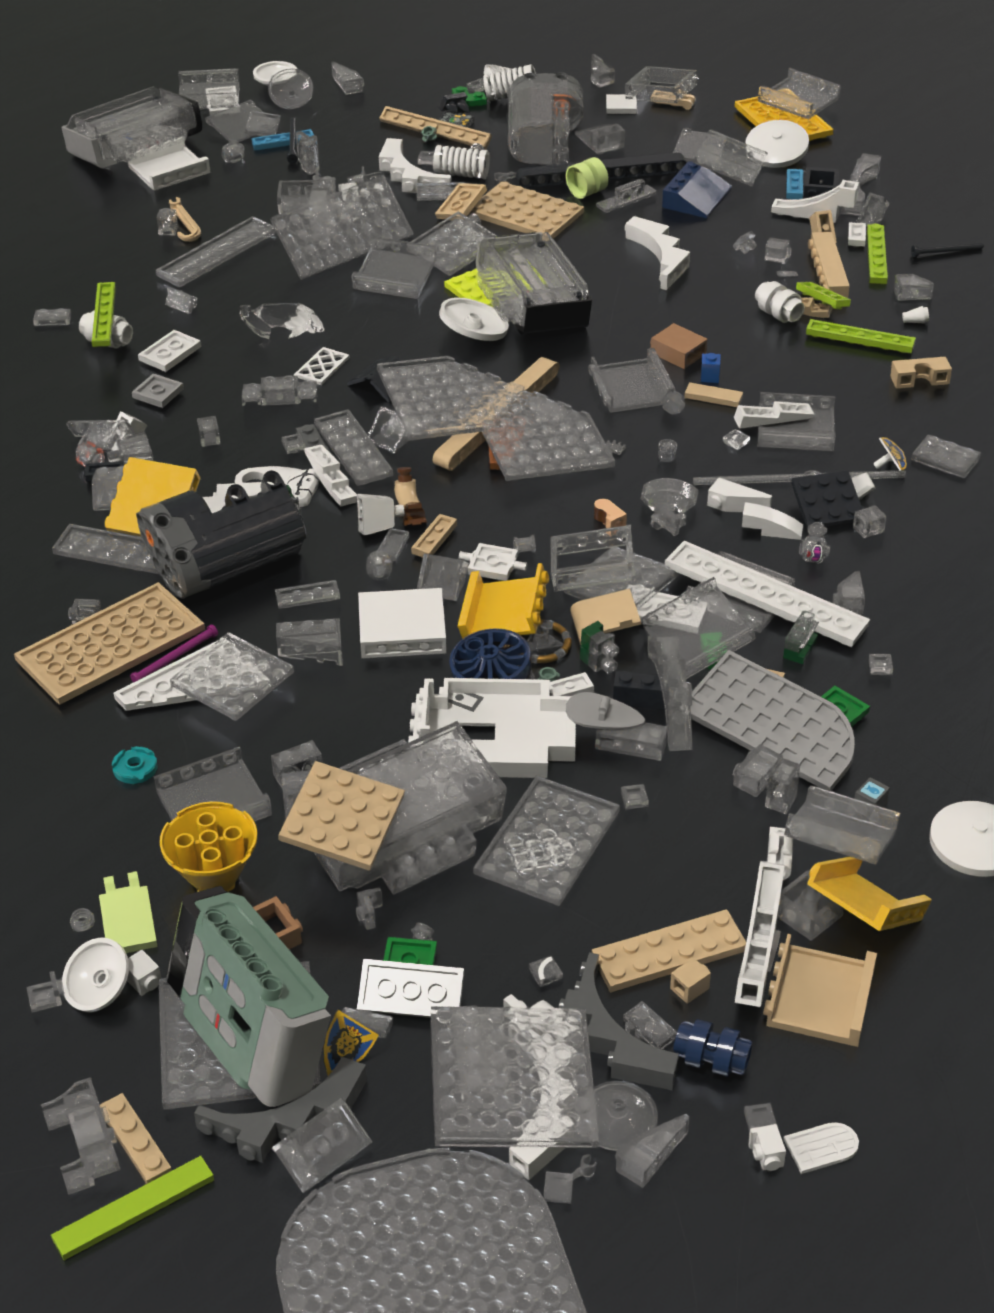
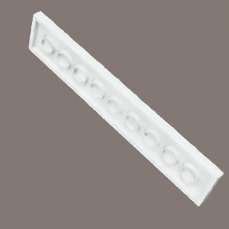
(767, 592)

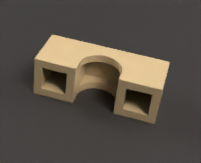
(935, 370)

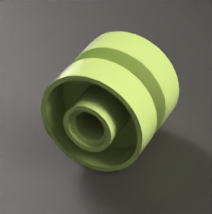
(587, 177)

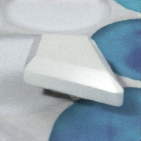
(863, 485)

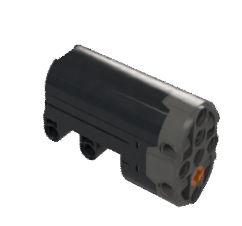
(207, 548)

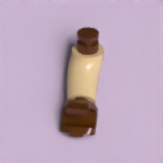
(407, 496)

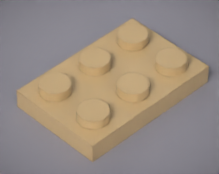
(461, 199)

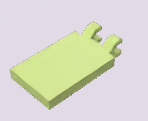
(128, 915)

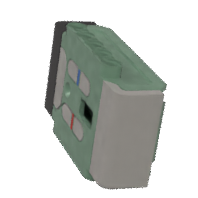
(248, 996)

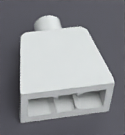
(376, 513)

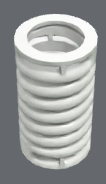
(496, 84)
(461, 161)

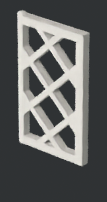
(325, 373)

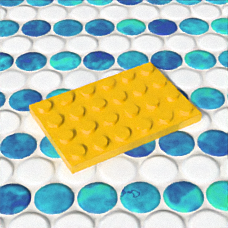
(759, 113)

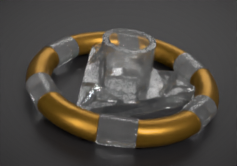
(544, 642)

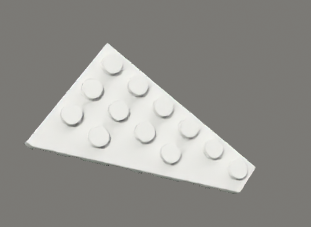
(156, 687)

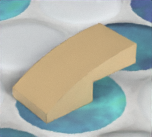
(816, 309)

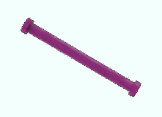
(210, 632)

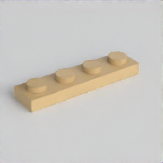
(136, 1139)

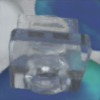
(82, 609)

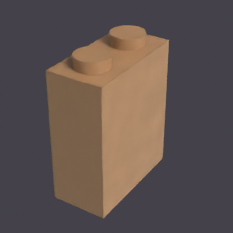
(679, 345)

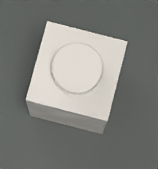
(143, 973)

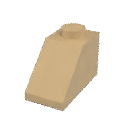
(822, 222)

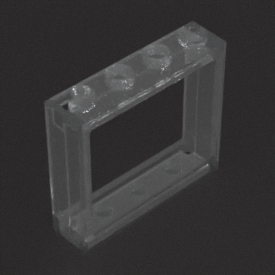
(640, 89)
(594, 573)

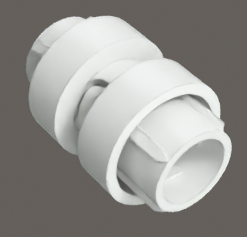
(779, 301)
(121, 329)

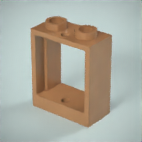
(273, 907)

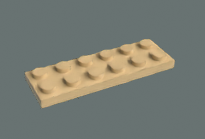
(667, 949)

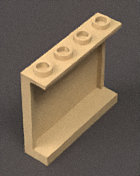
(819, 993)

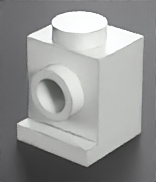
(767, 1147)

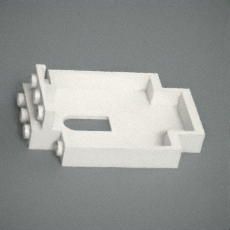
(526, 719)

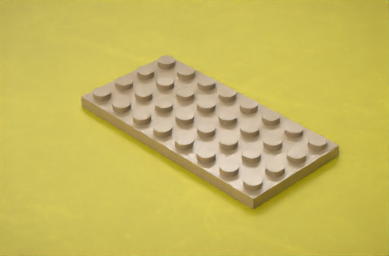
(108, 642)

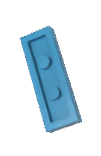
(794, 184)

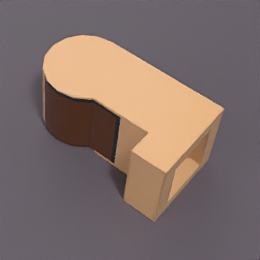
(609, 513)

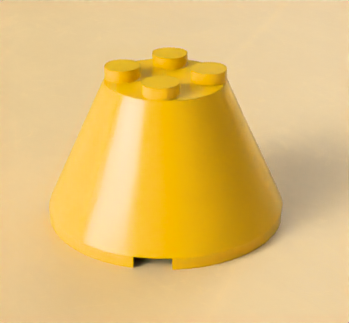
(209, 844)

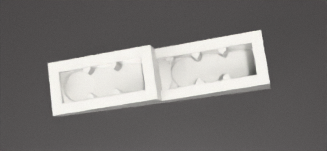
(780, 412)

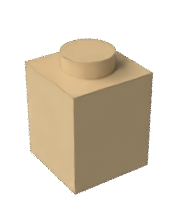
(690, 980)

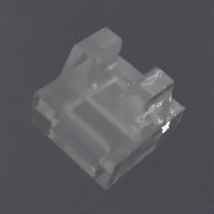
(745, 242)

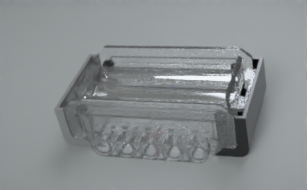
(131, 124)
(532, 283)

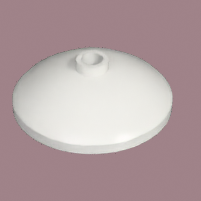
(265, 71)
(95, 974)

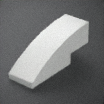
(771, 522)

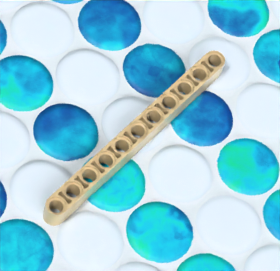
(462, 445)

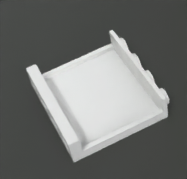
(169, 166)
(402, 623)

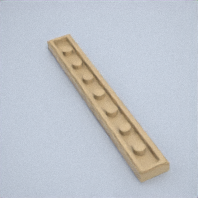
(443, 129)

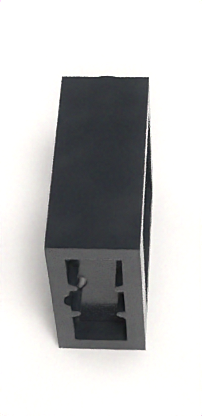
(819, 181)

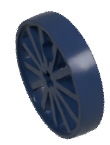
(490, 659)

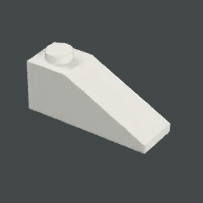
(732, 496)

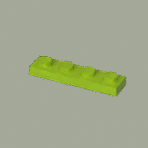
(825, 295)

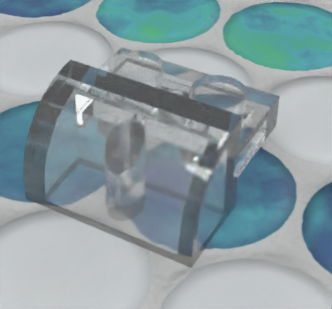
(307, 152)

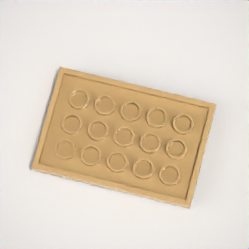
(526, 210)

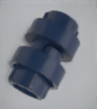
(699, 1042)

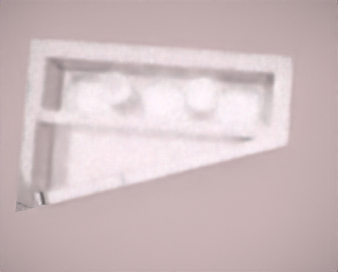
(310, 639)

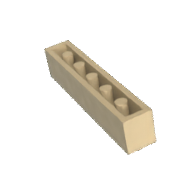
(828, 263)

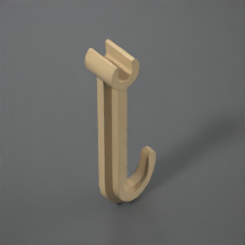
(187, 221)

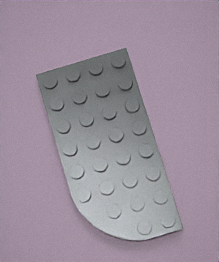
(768, 710)

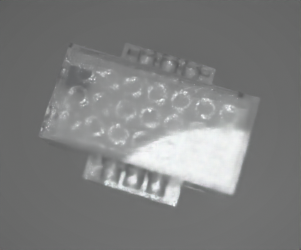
(445, 801)

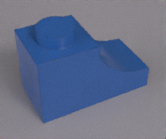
(710, 368)

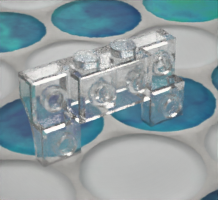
(279, 391)
(93, 1138)

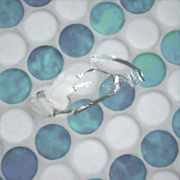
(288, 315)

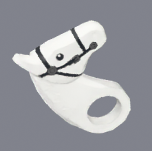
(302, 482)

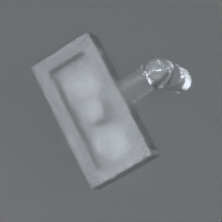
(646, 1024)

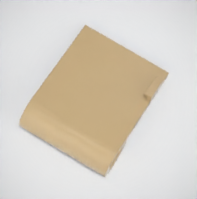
(612, 610)

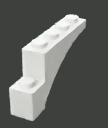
(842, 195)

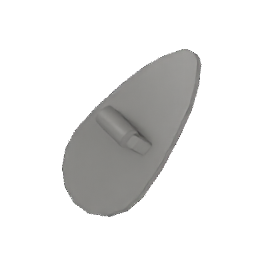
(602, 712)

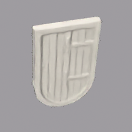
(822, 1146)

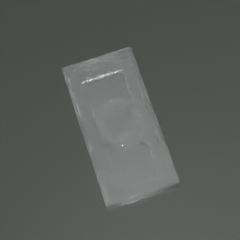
(376, 1022)

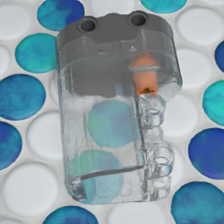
(542, 115)

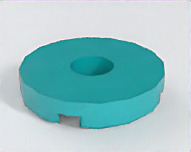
(134, 774)

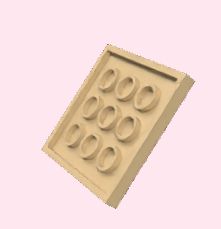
(342, 815)

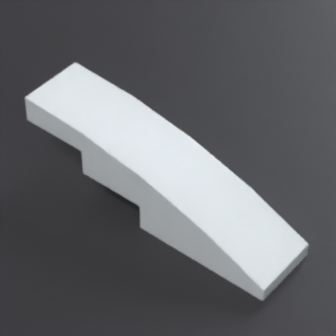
(329, 473)

